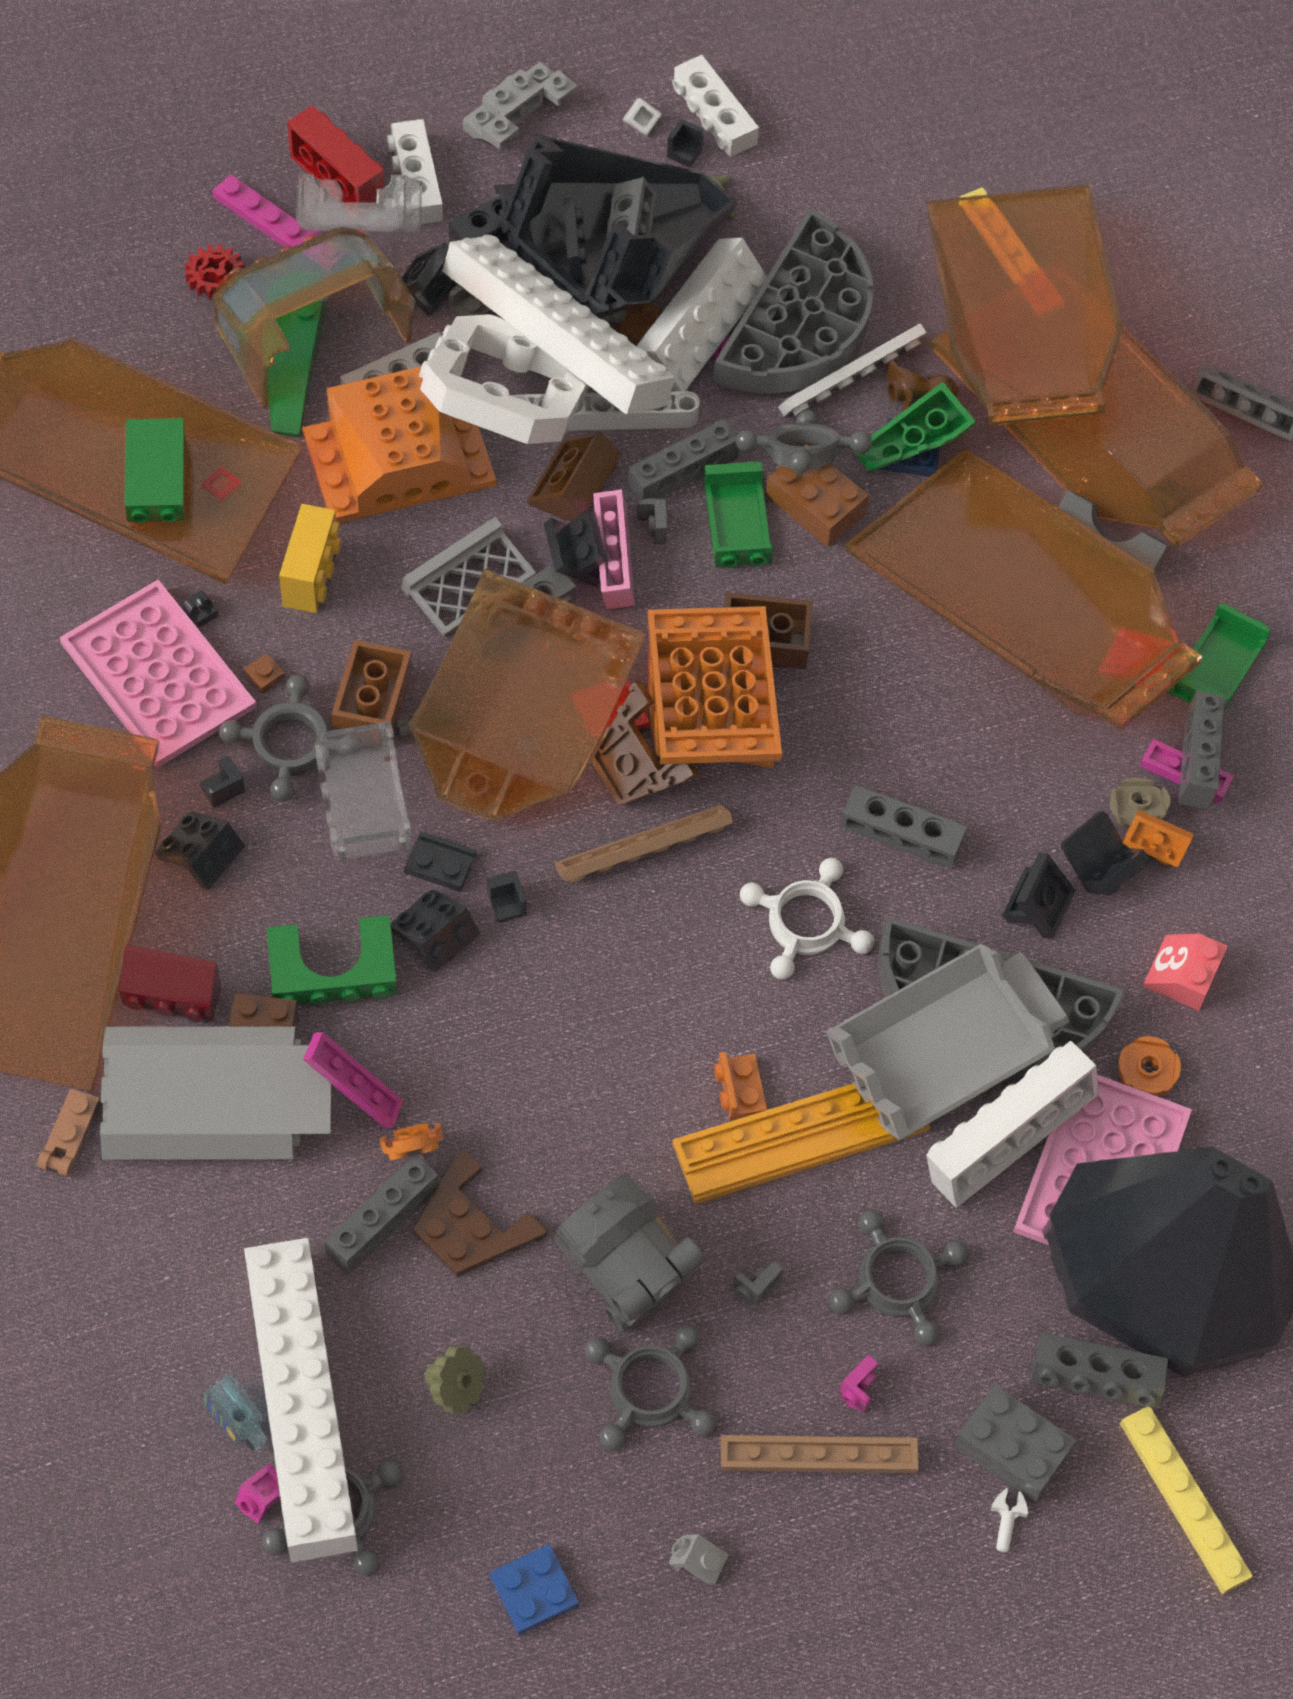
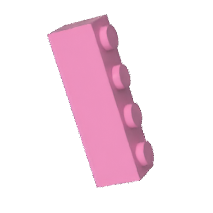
(616, 572)

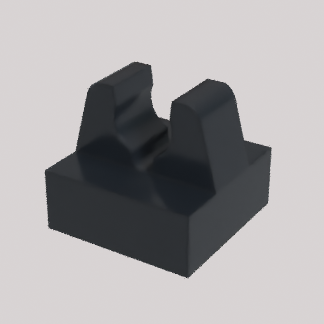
(199, 609)

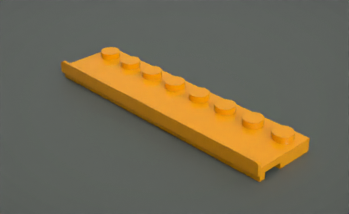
(780, 1142)

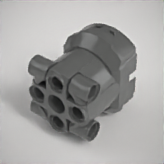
(627, 1251)

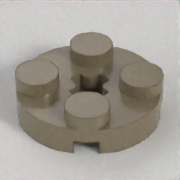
(1123, 799)

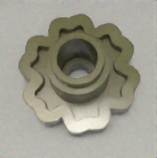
(456, 1379)

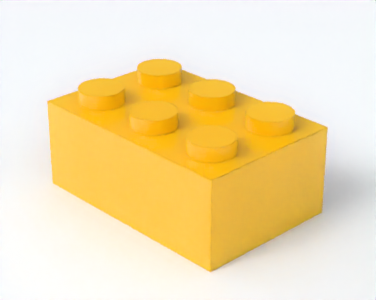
(310, 558)

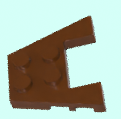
(627, 760)
(460, 1231)

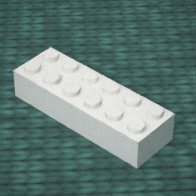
(704, 310)
(1013, 1123)

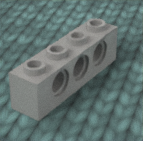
(403, 359)

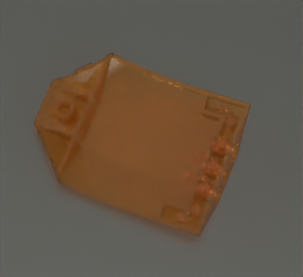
(520, 698)

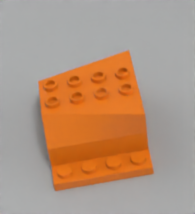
(392, 448)
(712, 686)

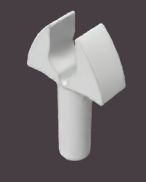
(1008, 1518)

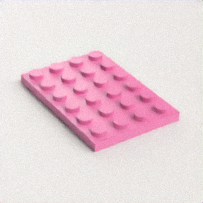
(158, 671)
(1111, 1126)

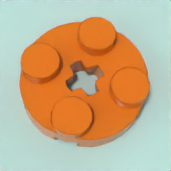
(1162, 1057)
(411, 1139)

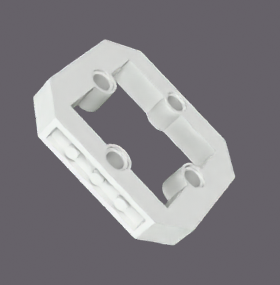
(490, 403)

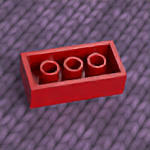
(331, 155)

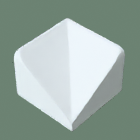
(642, 116)

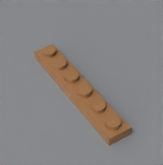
(651, 840)
(819, 1454)

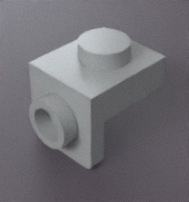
(698, 1557)

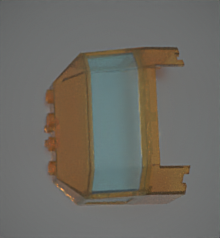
(295, 277)

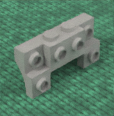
(514, 101)

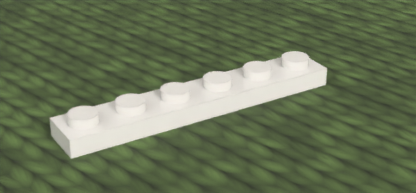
(844, 376)

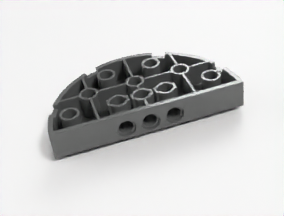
(804, 315)
(914, 951)

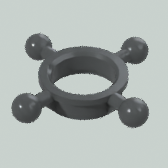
(788, 442)
(231, 732)
(926, 1331)
(613, 1435)
(365, 1560)

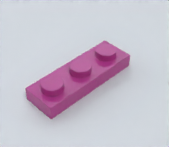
(1167, 763)

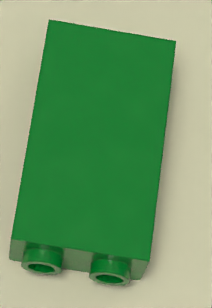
(154, 470)
(737, 514)
(1227, 654)

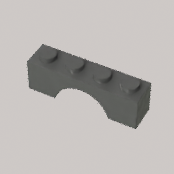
(1144, 547)

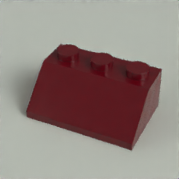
(169, 983)

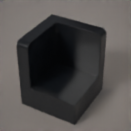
(685, 143)
(225, 784)
(506, 896)

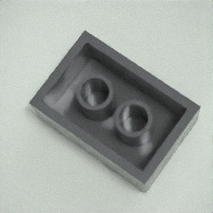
(1014, 1443)

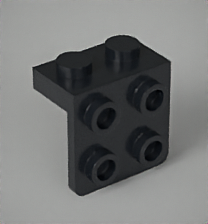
(202, 846)
(1100, 855)
(436, 927)

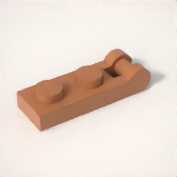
(69, 1132)

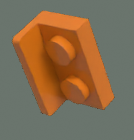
(1158, 838)
(741, 1085)

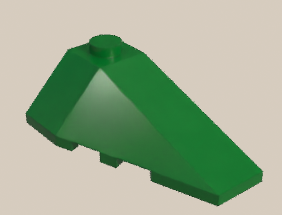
(921, 427)

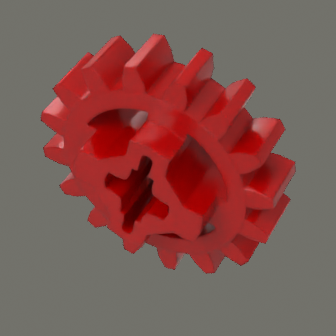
(211, 268)

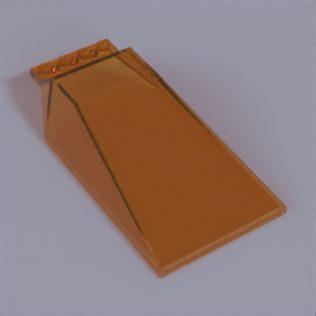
(1027, 300)
(67, 442)
(1150, 455)
(1031, 589)
(72, 883)

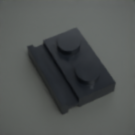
(440, 861)

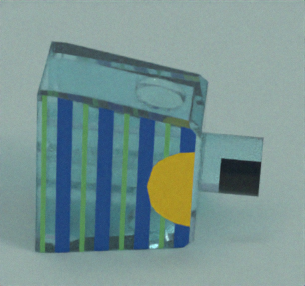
(229, 1400)

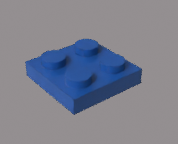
(533, 1589)

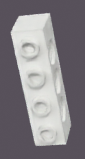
(715, 106)
(415, 161)

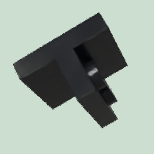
(427, 280)
(577, 547)
(1040, 897)

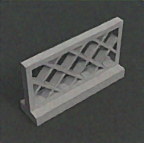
(448, 562)

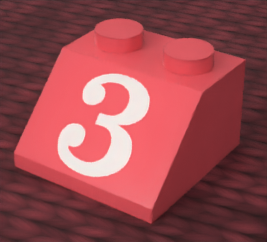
(1185, 968)

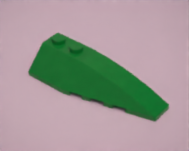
(293, 371)

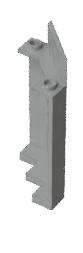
(948, 1037)
(208, 1093)

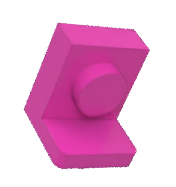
(862, 1378)
(259, 1493)

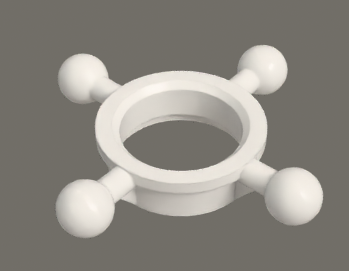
(783, 966)

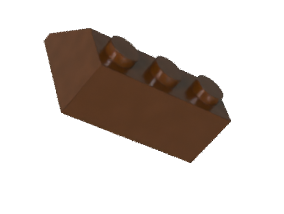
(574, 475)

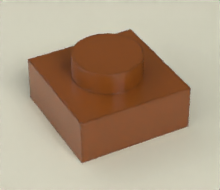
(264, 673)

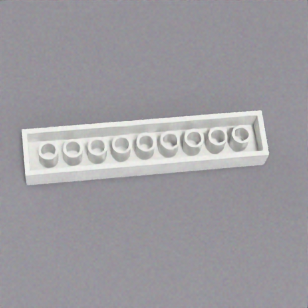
(559, 324)
(300, 1401)

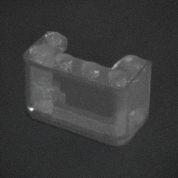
(395, 213)
(363, 791)

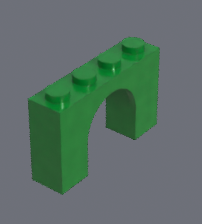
(370, 977)

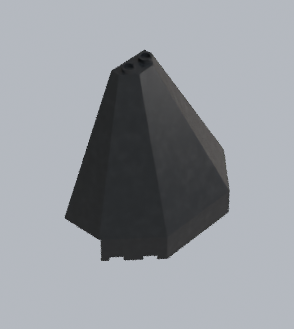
(627, 267)
(1175, 1256)

